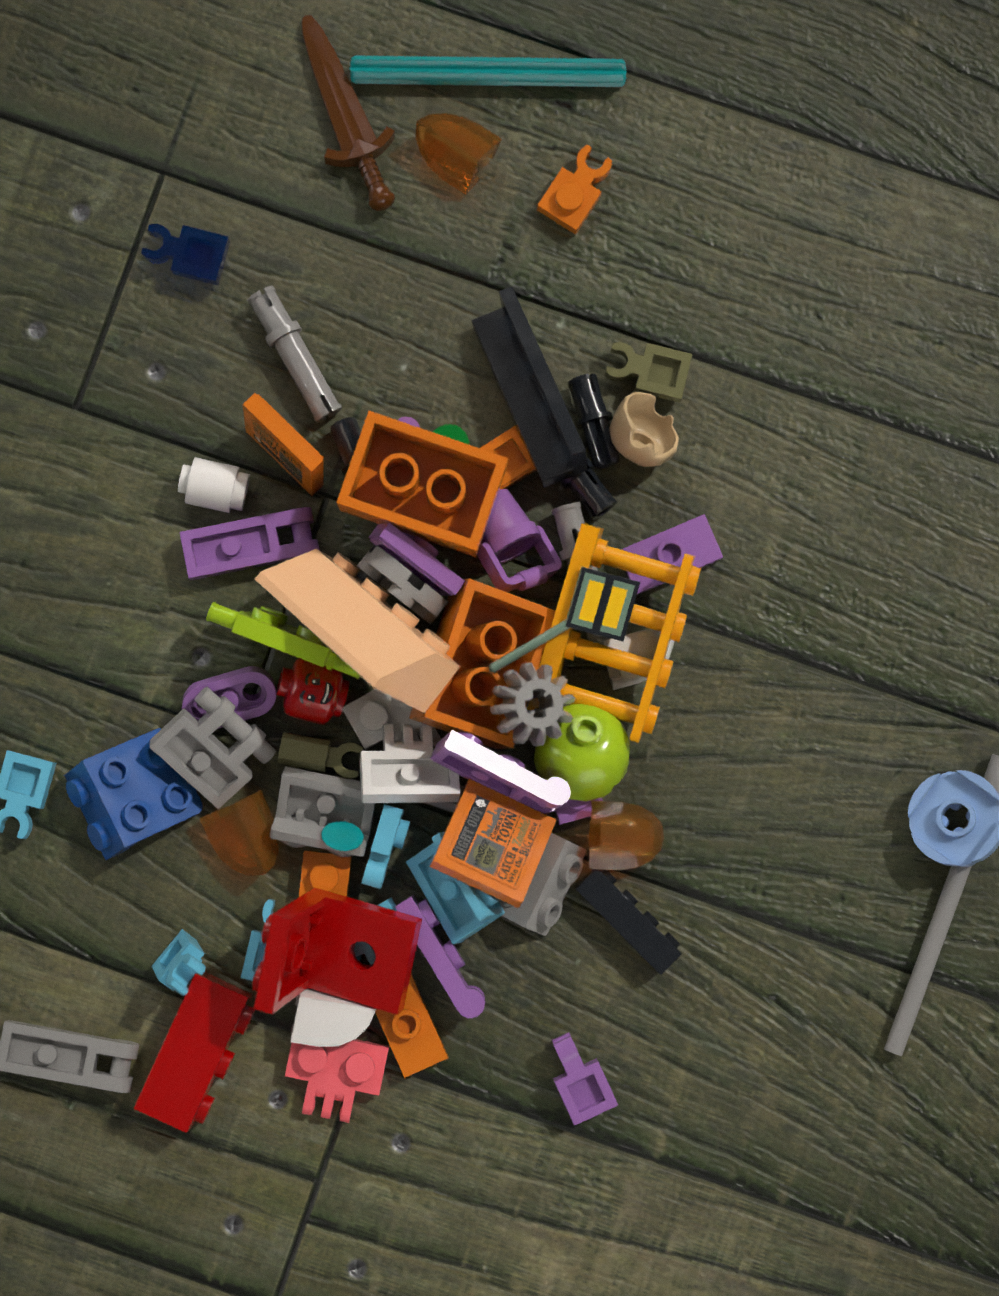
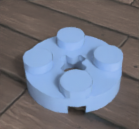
(929, 824)

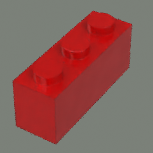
(195, 1052)

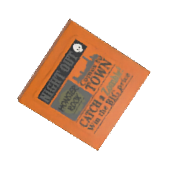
(284, 443)
(493, 843)

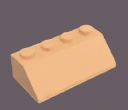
(362, 626)

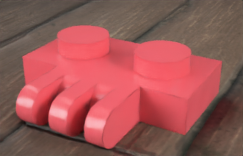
(337, 1073)

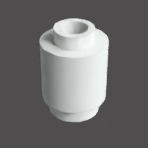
(213, 485)

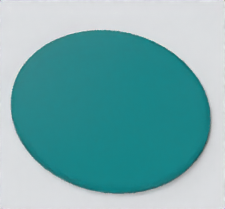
(342, 836)

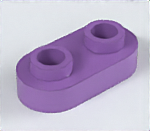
(231, 686)

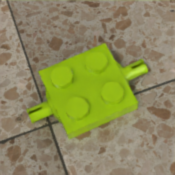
(270, 629)

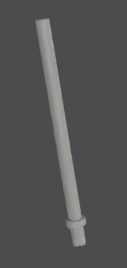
(932, 943)

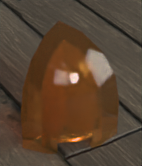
(455, 147)
(243, 835)
(622, 836)

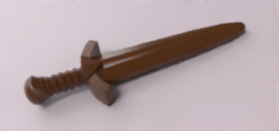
(350, 124)

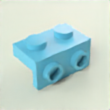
(457, 905)

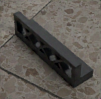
(530, 391)

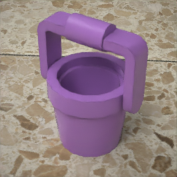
(509, 536)

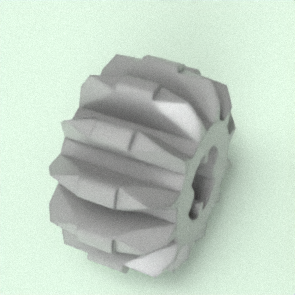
(540, 721)

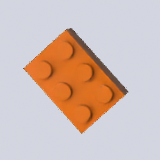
(422, 483)
(481, 628)

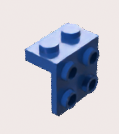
(129, 795)

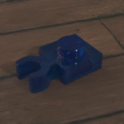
(194, 254)

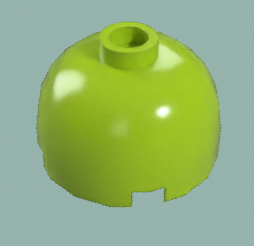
(588, 754)

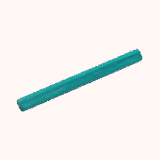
(488, 71)

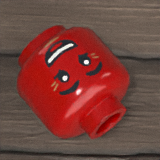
(312, 692)

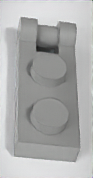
(66, 1056)

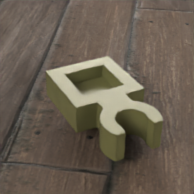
(657, 372)

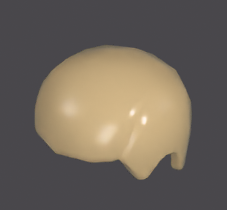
(643, 433)

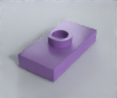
(670, 546)
(417, 557)

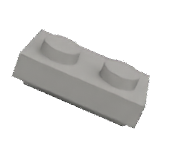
(314, 800)
(556, 871)

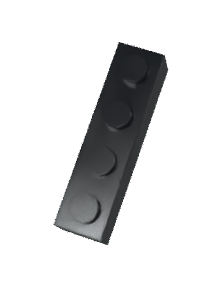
(628, 921)

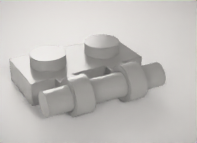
(205, 760)

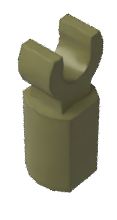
(315, 754)

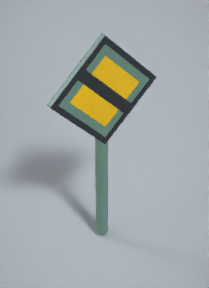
(598, 606)

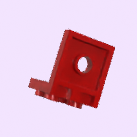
(314, 945)

